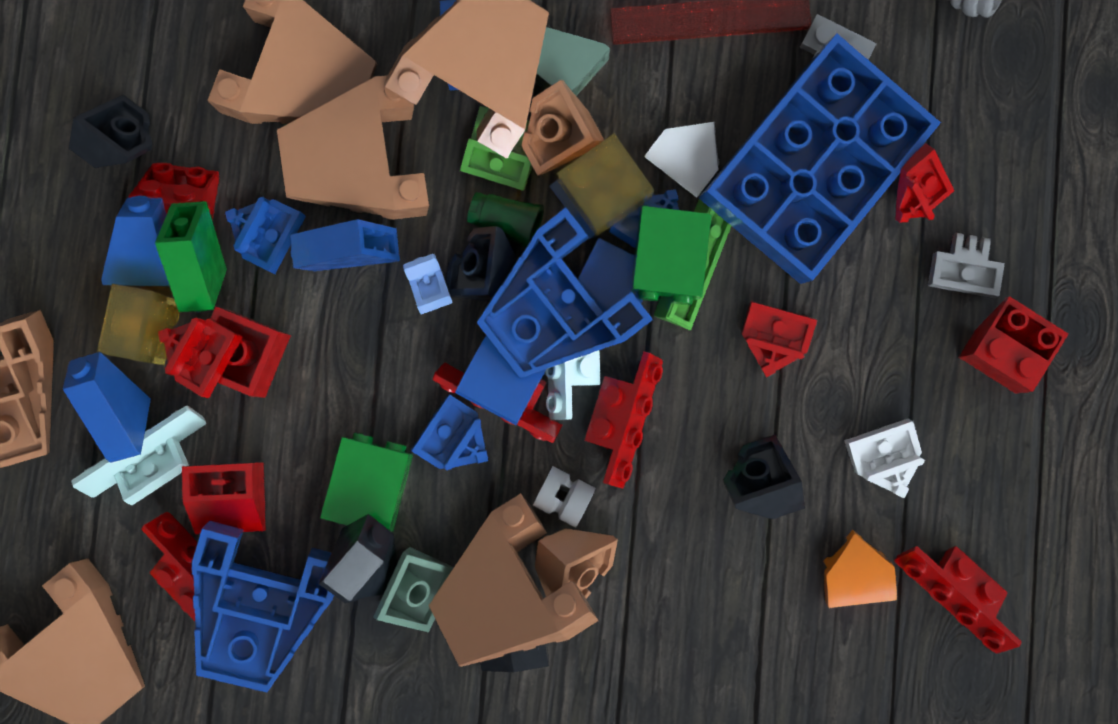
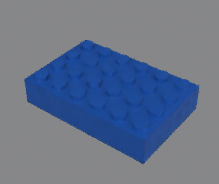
(819, 160)

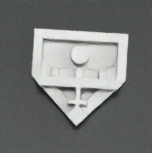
(687, 155)
(887, 455)

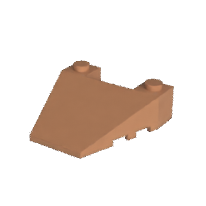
(485, 52)
(298, 69)
(341, 155)
(25, 388)
(492, 601)
(78, 662)

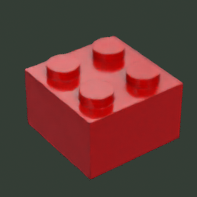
(255, 357)

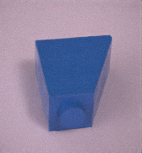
(344, 246)
(132, 247)
(108, 405)

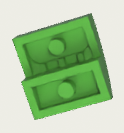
(492, 166)

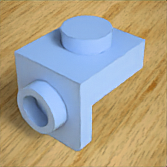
(427, 283)

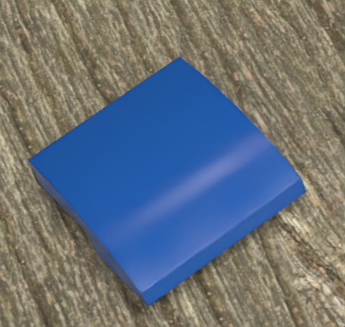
(608, 274)
(495, 385)

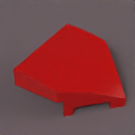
(921, 185)
(776, 336)
(199, 353)

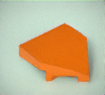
(858, 575)

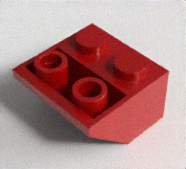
(179, 185)
(1014, 346)
(225, 495)

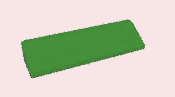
(676, 313)

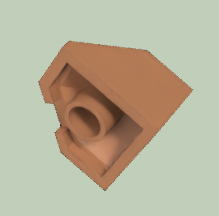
(558, 129)
(573, 557)

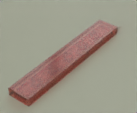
(707, 19)

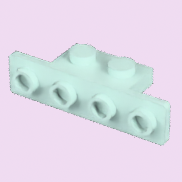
(576, 372)
(158, 463)

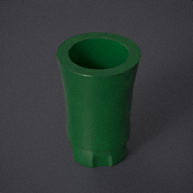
(516, 218)

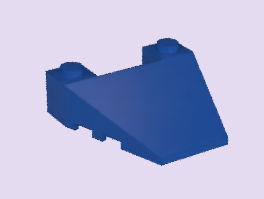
(545, 311)
(249, 616)

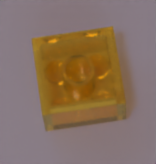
(605, 184)
(134, 322)

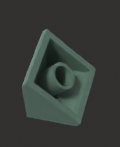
(412, 590)

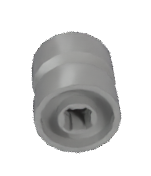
(575, 502)

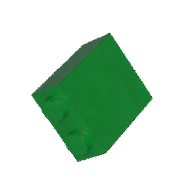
(670, 254)
(191, 256)
(367, 481)

